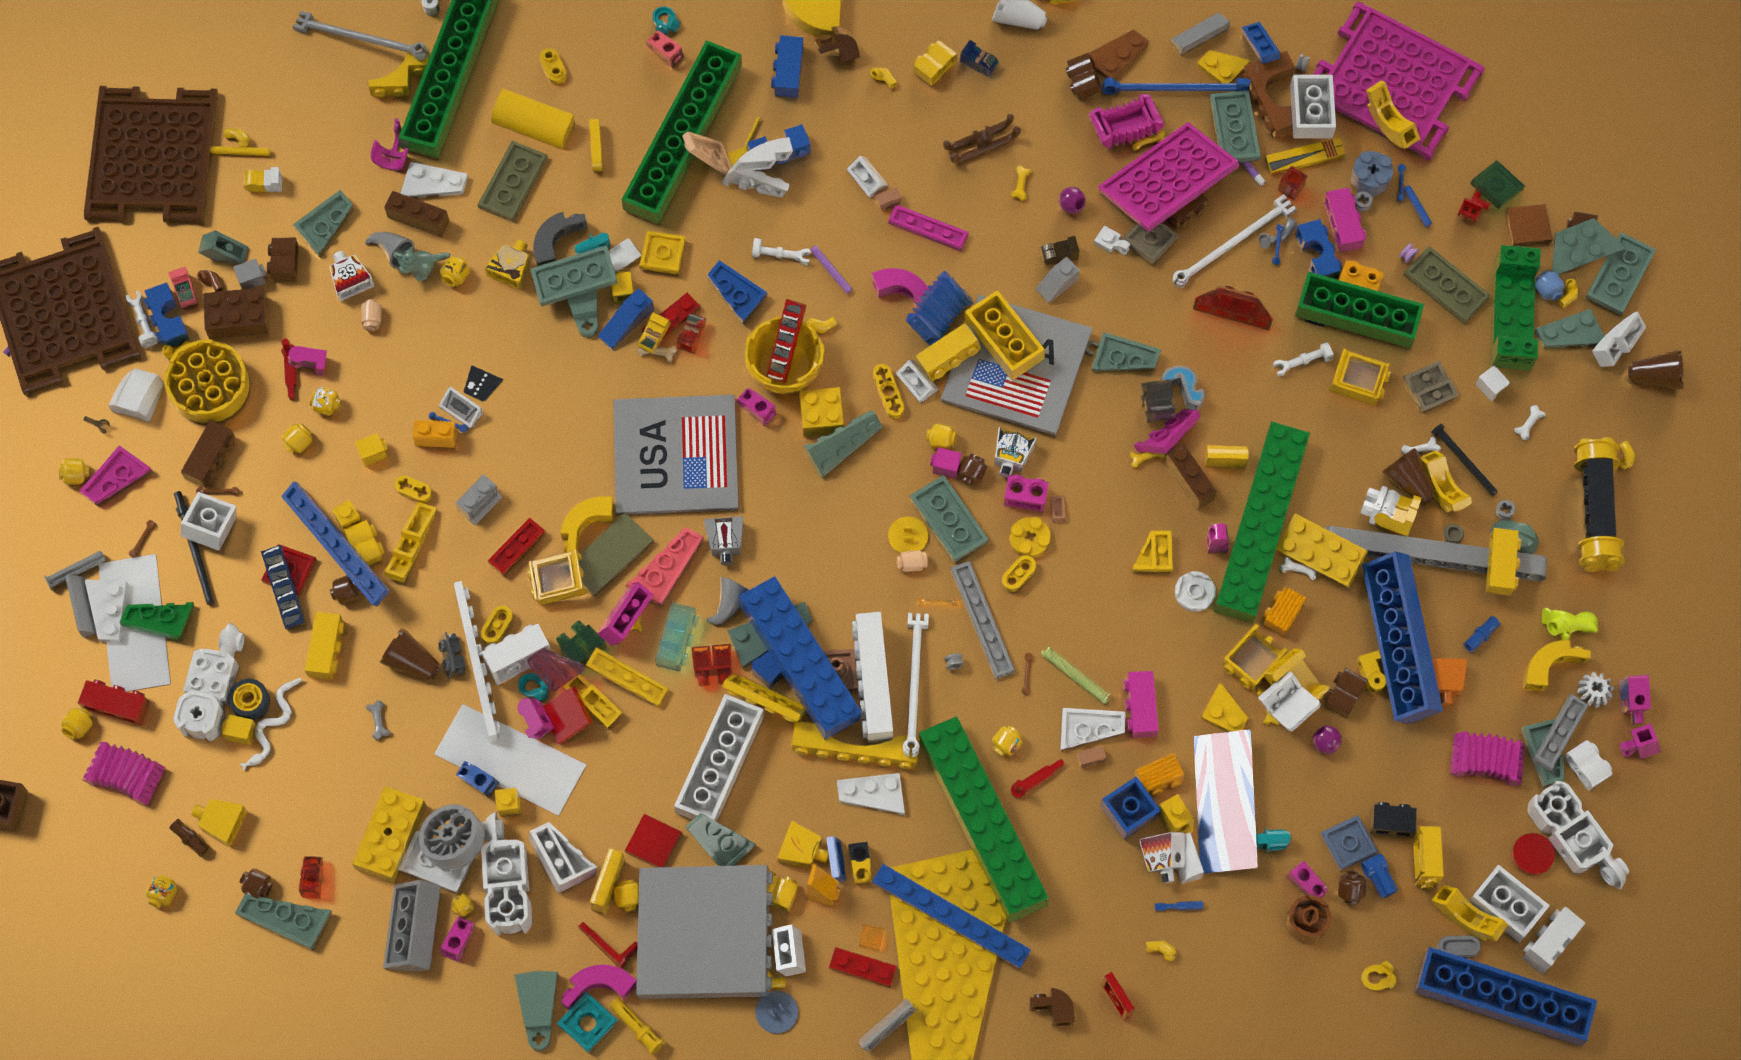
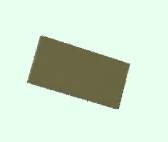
(512, 181)
(1446, 285)
(612, 553)

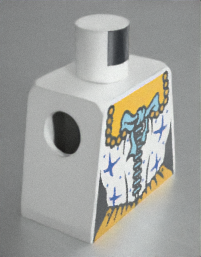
(1012, 451)

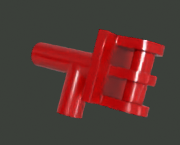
(1473, 207)

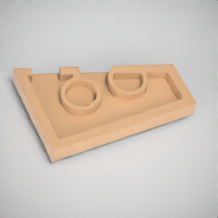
(708, 150)

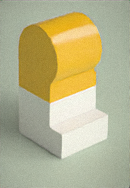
(263, 180)

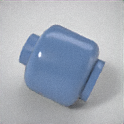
(1549, 285)

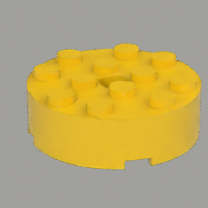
(201, 400)

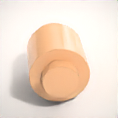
(371, 315)
(912, 561)

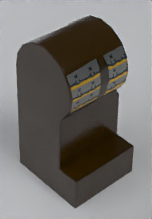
(1055, 252)

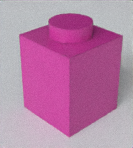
(946, 462)

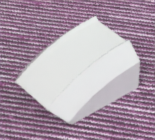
(137, 395)

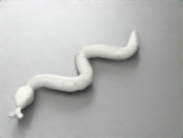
(258, 758)

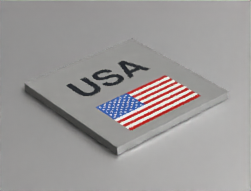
(1038, 395)
(675, 454)

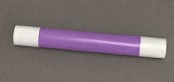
(1254, 173)

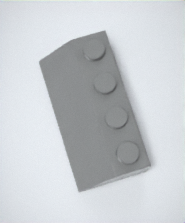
(412, 926)

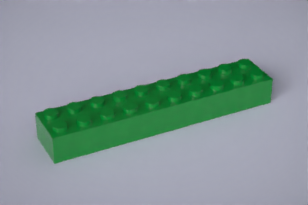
(446, 76)
(690, 112)
(1261, 522)
(983, 819)

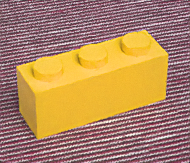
(948, 352)
(1503, 561)
(324, 645)

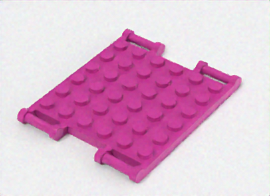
(1415, 69)

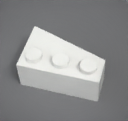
(559, 858)

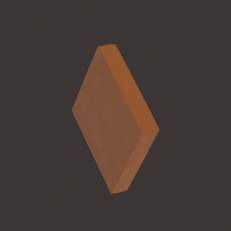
(1529, 225)

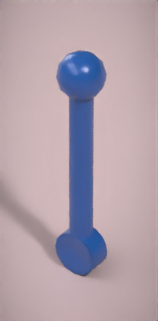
(1401, 168)
(1276, 260)
(463, 428)

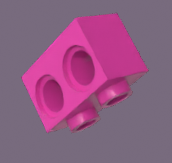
(1025, 498)

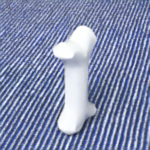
(1524, 430)
(1430, 446)
(1288, 565)

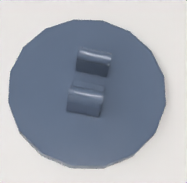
(776, 1012)

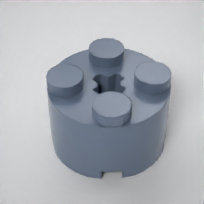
(1372, 173)

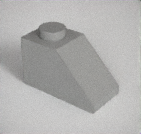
(1058, 280)

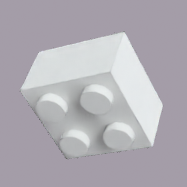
(208, 521)

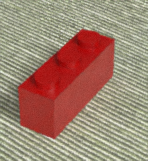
(113, 701)

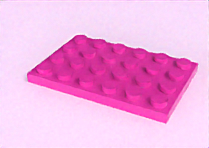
(1168, 176)

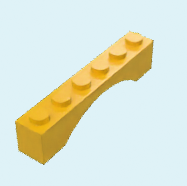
(809, 740)

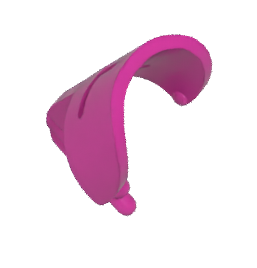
(383, 161)

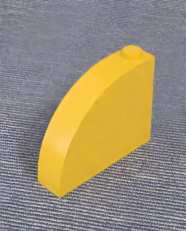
(814, 16)

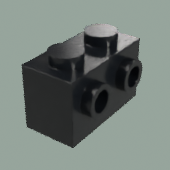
(1393, 820)

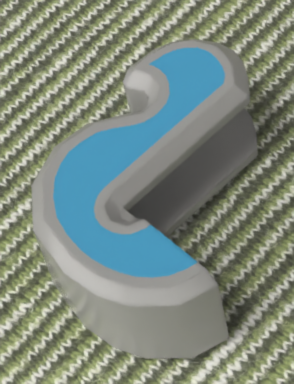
(1187, 380)

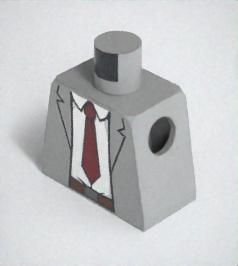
(725, 537)

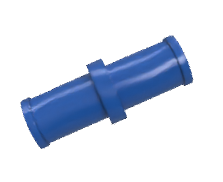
(1481, 634)

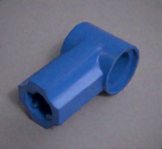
(1377, 870)

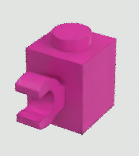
(1643, 741)

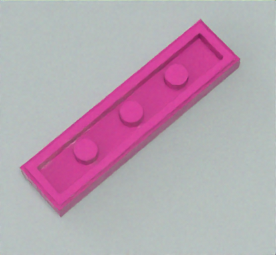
(928, 227)

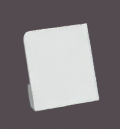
(1492, 382)

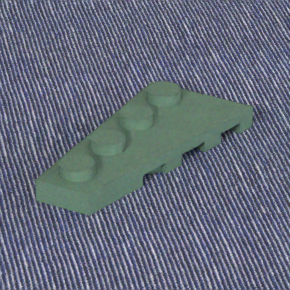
(836, 447)
(286, 919)

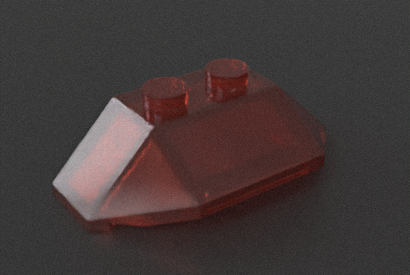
(1235, 306)

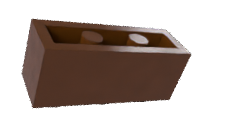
(416, 213)
(208, 454)
(1190, 476)

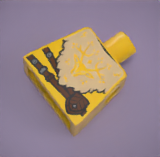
(509, 265)

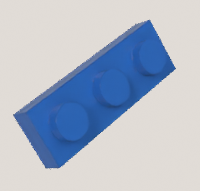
(1261, 42)

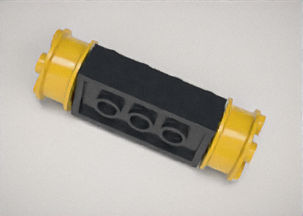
(1601, 547)

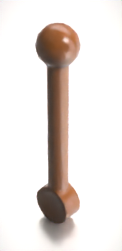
(234, 490)
(150, 525)
(1028, 657)

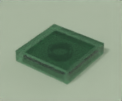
(1497, 184)

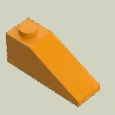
(822, 887)

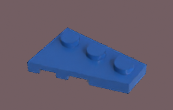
(738, 291)

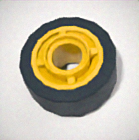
(244, 689)

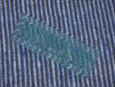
(676, 637)

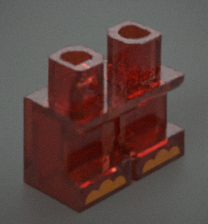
(703, 666)

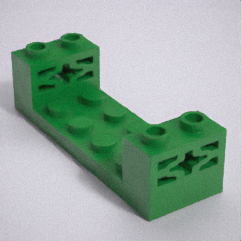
(1514, 307)

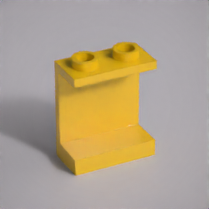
(1294, 663)

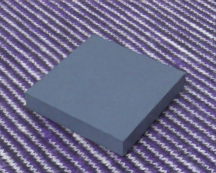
(1348, 843)

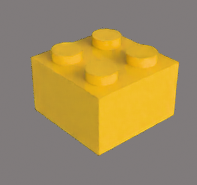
(821, 411)

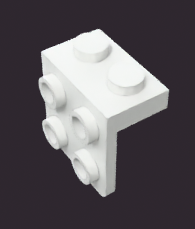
(1289, 702)

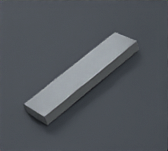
(1560, 732)

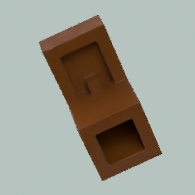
(841, 41)
(1060, 1005)

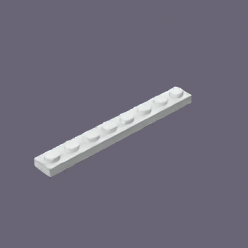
(479, 669)

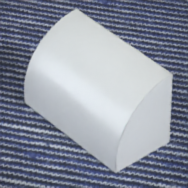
(1192, 869)

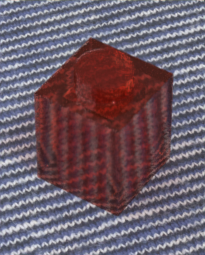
(1292, 183)

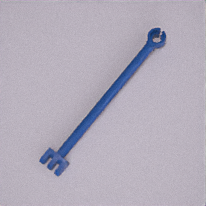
(1111, 87)

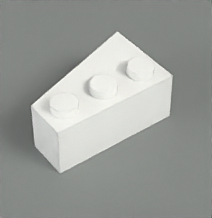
(1552, 939)

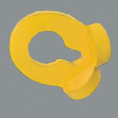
(1385, 968)

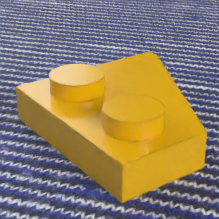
(1224, 711)

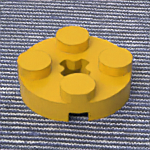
(1033, 526)

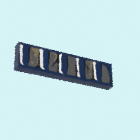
(283, 587)

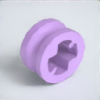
(1408, 253)

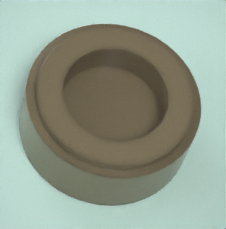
(1453, 533)

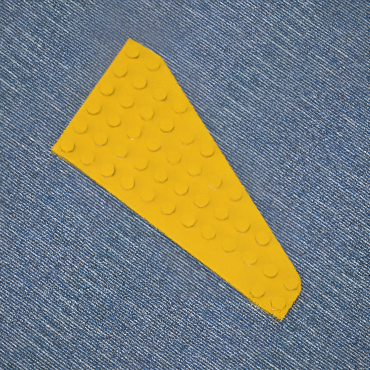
(939, 968)

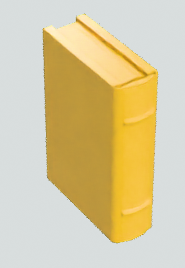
(607, 880)

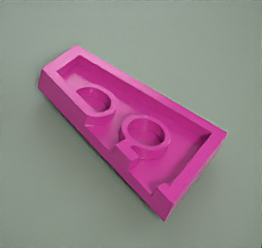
(1174, 430)
(114, 475)

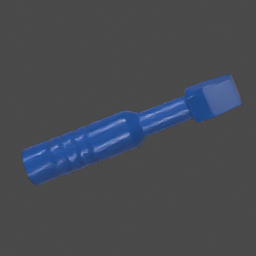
(1193, 905)

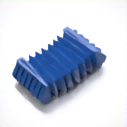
(938, 308)

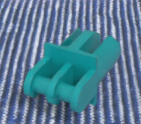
(593, 243)
(1273, 840)

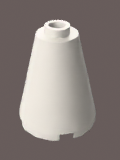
(1019, 13)

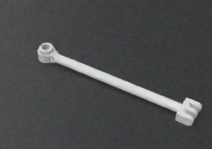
(1280, 208)
(917, 626)

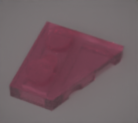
(554, 668)

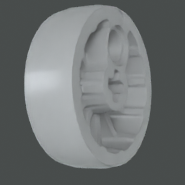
(451, 837)

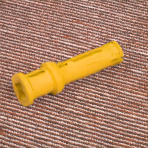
(642, 1032)

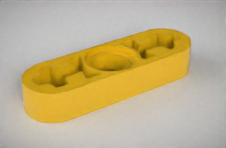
(596, 149)
(890, 382)

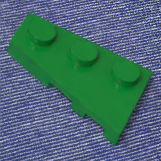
(161, 620)

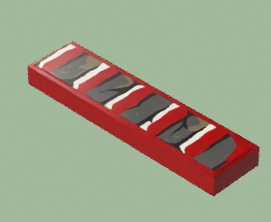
(786, 340)

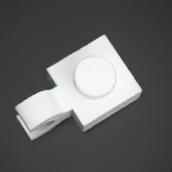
(1110, 240)

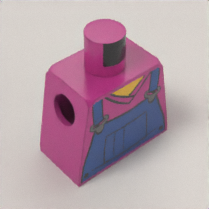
(1635, 689)

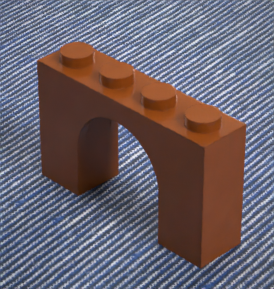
(1277, 117)

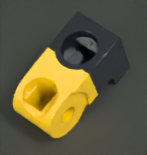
(860, 862)

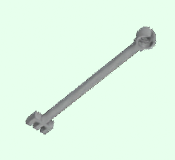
(306, 21)

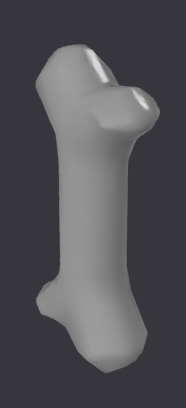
(375, 709)

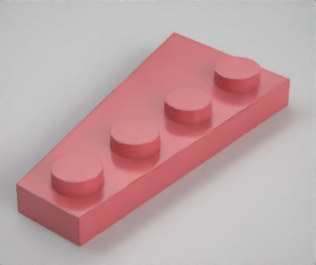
(668, 565)

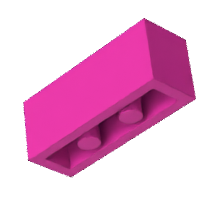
(1344, 219)
(625, 614)
(1141, 704)

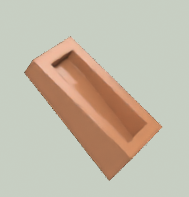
(1058, 509)

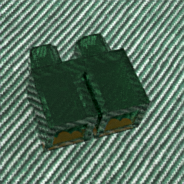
(582, 644)

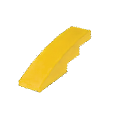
(411, 541)
(594, 701)

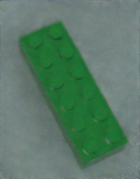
(1359, 310)

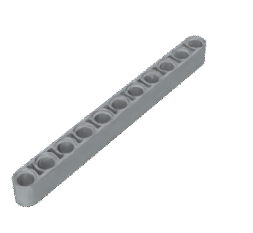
(1438, 552)

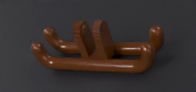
(982, 141)

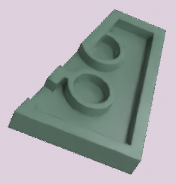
(1533, 736)

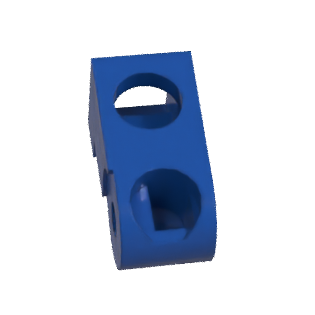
(477, 778)

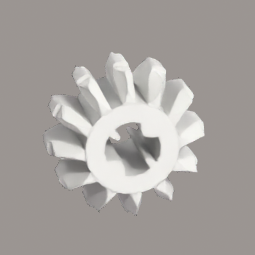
(1596, 697)

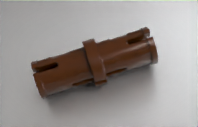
(189, 837)

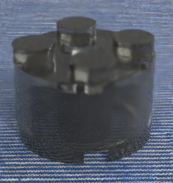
(1157, 401)

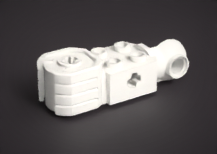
(208, 687)
(1575, 833)
(505, 880)

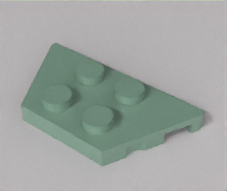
(1582, 245)

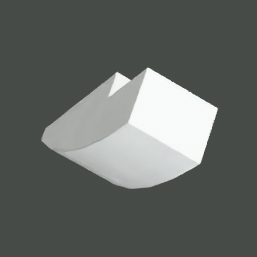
(765, 155)
(1619, 340)

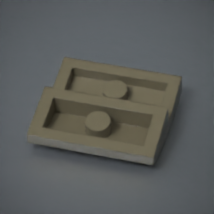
(1430, 386)

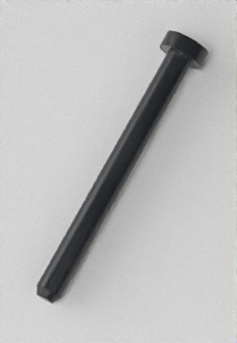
(1439, 430)

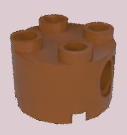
(1308, 918)

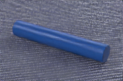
(1418, 206)

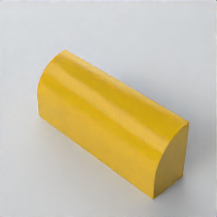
(532, 118)

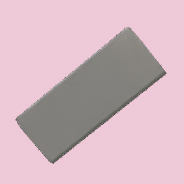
(1200, 33)
(81, 605)
(887, 1025)

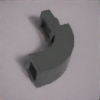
(552, 231)

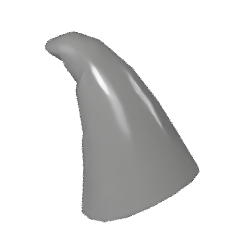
(389, 244)
(728, 602)

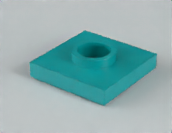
(587, 1007)

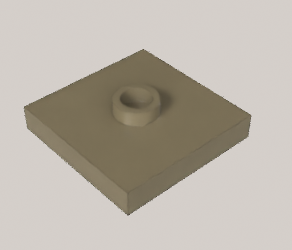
(1151, 244)

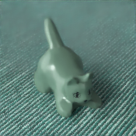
(419, 263)

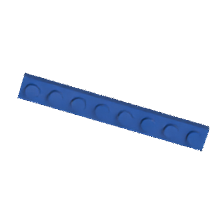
(335, 543)
(951, 916)

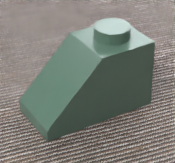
(222, 248)

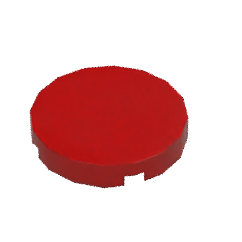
(1533, 854)

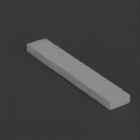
(982, 620)

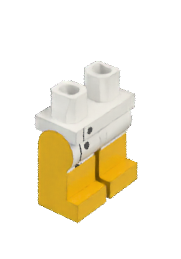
(1390, 509)

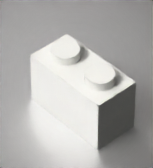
(788, 950)

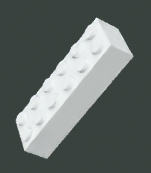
(874, 681)
(719, 759)

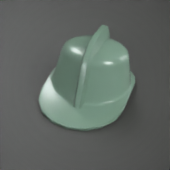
(1528, 537)

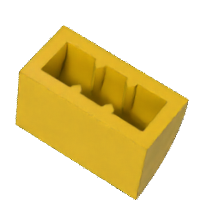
(1226, 456)

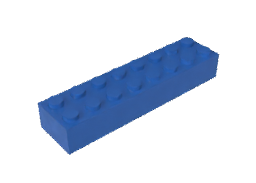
(1402, 638)
(800, 658)
(1505, 996)

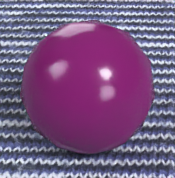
(1071, 200)
(1327, 740)

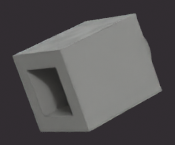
(250, 274)

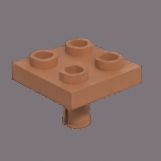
(845, 666)

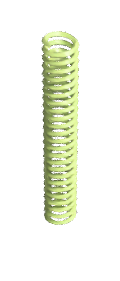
(1075, 677)

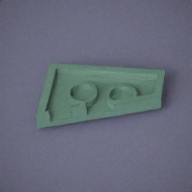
(323, 221)
(1574, 330)
(1124, 354)
(718, 841)

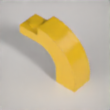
(1389, 120)
(1447, 492)
(583, 514)
(1559, 651)
(1466, 916)

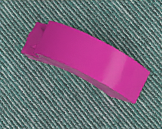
(898, 281)
(599, 977)

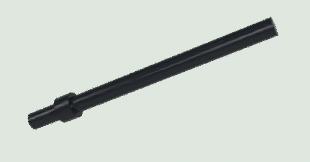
(181, 512)

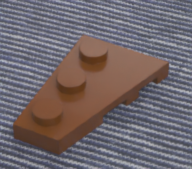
(1118, 54)

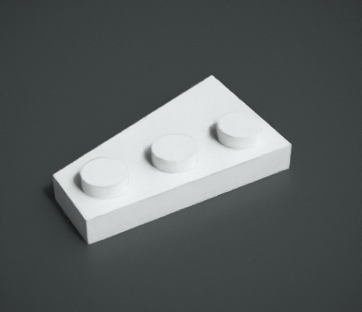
(429, 180)
(107, 607)

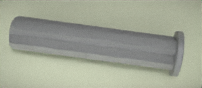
(75, 569)

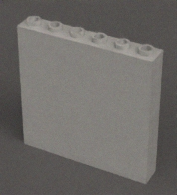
(704, 932)

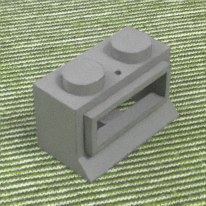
(478, 500)

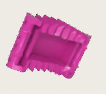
(1127, 121)
(1488, 757)
(124, 771)

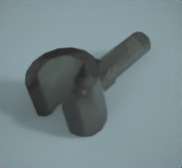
(97, 423)

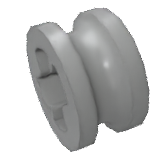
(1302, 63)
(1366, 197)
(1508, 505)
(954, 661)

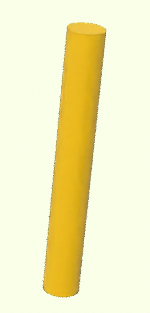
(240, 151)

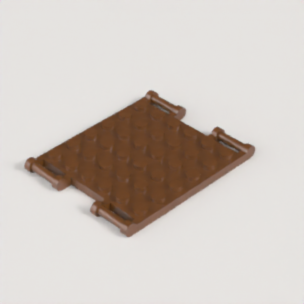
(150, 153)
(63, 310)

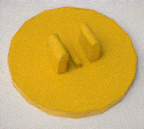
(908, 534)

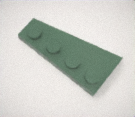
(748, 643)

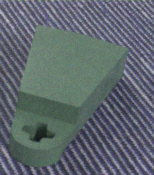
(585, 311)
(537, 1002)

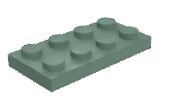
(1235, 125)
(1621, 274)
(574, 276)
(949, 518)

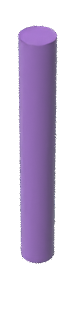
(831, 269)

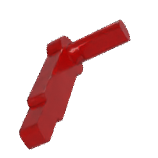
(290, 372)
(1020, 788)
(618, 960)

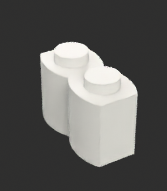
(1588, 764)

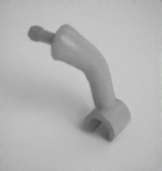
(1265, 239)

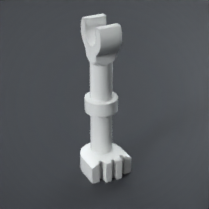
(779, 252)
(148, 338)
(1324, 351)

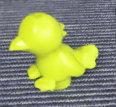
(1565, 623)

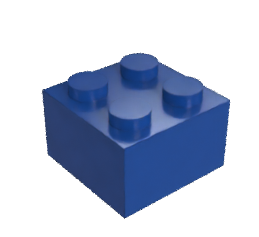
(1130, 807)

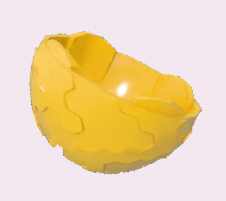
(805, 363)

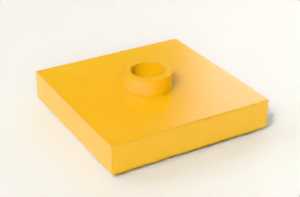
(662, 252)

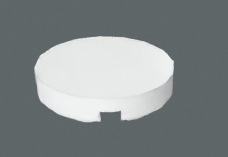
(1195, 591)

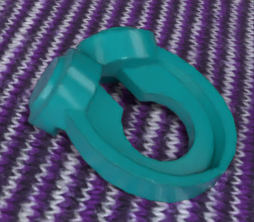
(673, 23)
(540, 694)

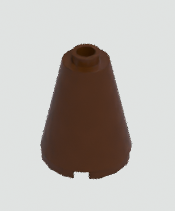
(1659, 370)
(1411, 476)
(410, 657)

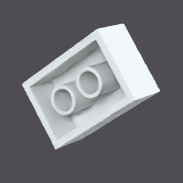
(1313, 106)
(511, 655)
(1509, 900)

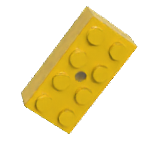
(1004, 335)
(383, 854)

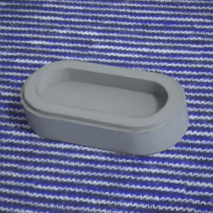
(1460, 945)

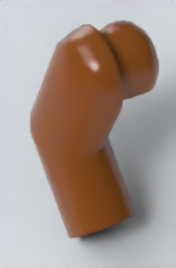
(210, 278)

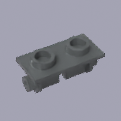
(449, 646)

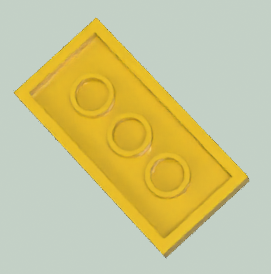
(1321, 550)
(771, 700)

